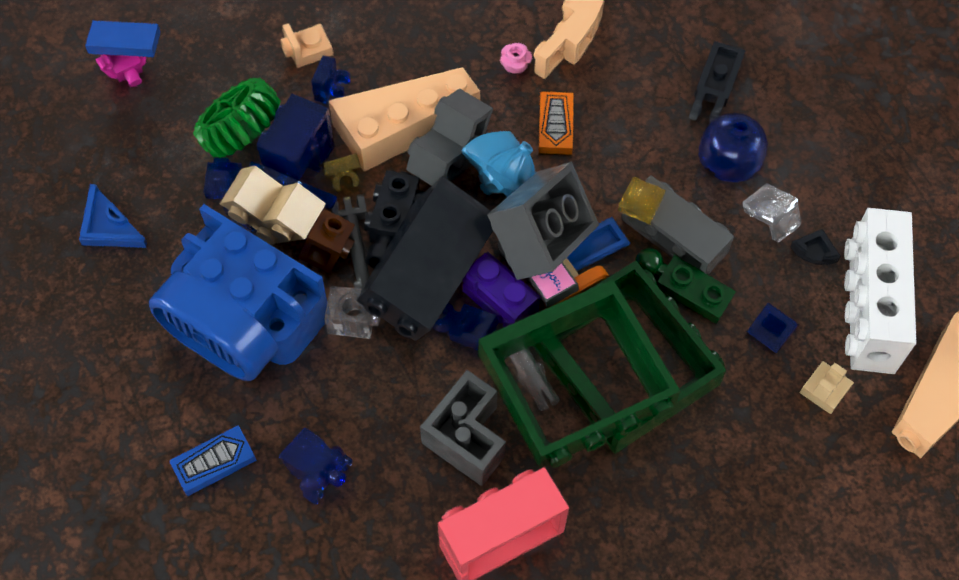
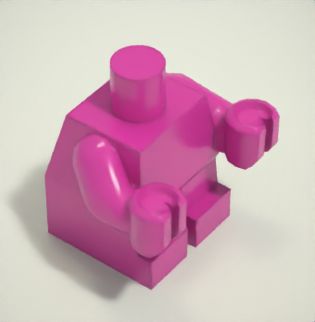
(122, 67)

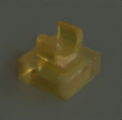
(342, 167)
(641, 200)

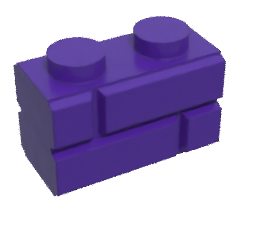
(498, 291)

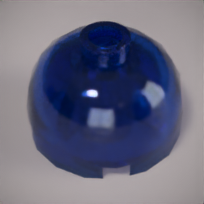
(733, 147)

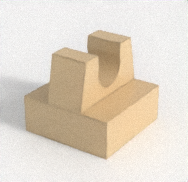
(827, 386)

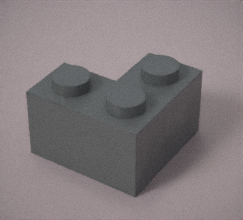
(439, 151)
(458, 432)

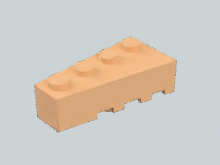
(389, 118)

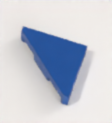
(106, 225)

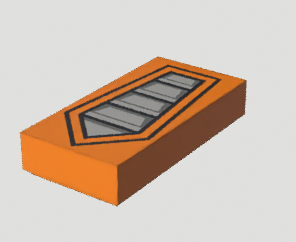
(556, 123)

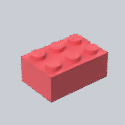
(502, 524)

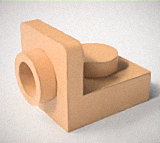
(306, 45)

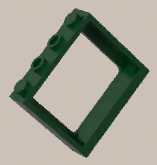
(610, 305)
(663, 312)

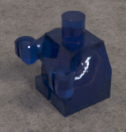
(315, 464)

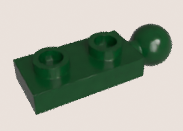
(687, 284)

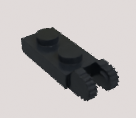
(717, 79)

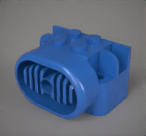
(239, 299)

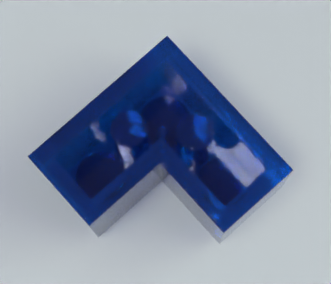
(297, 138)

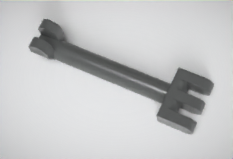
(357, 251)

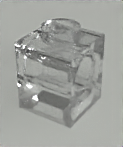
(339, 303)

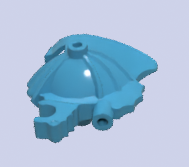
(500, 161)

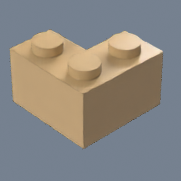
(272, 209)

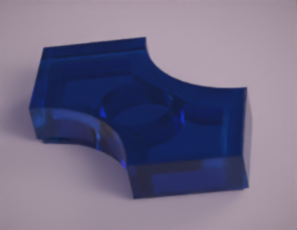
(285, 180)

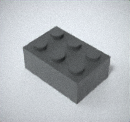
(543, 221)

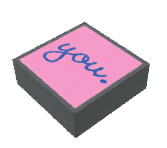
(554, 285)

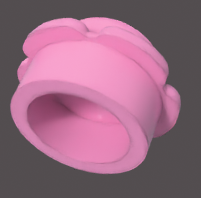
(518, 63)

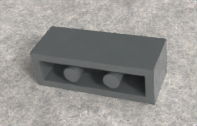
(684, 231)

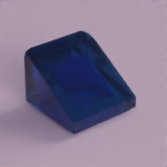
(773, 327)

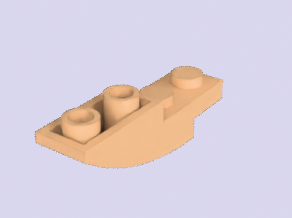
(570, 36)

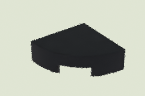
(816, 248)

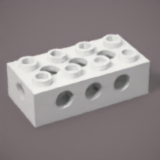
(880, 291)

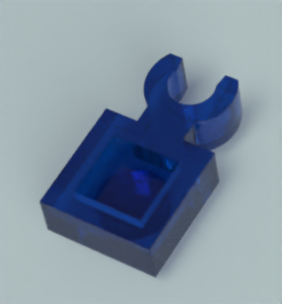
(467, 325)

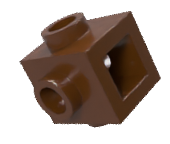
(327, 241)

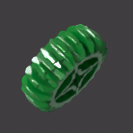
(236, 117)

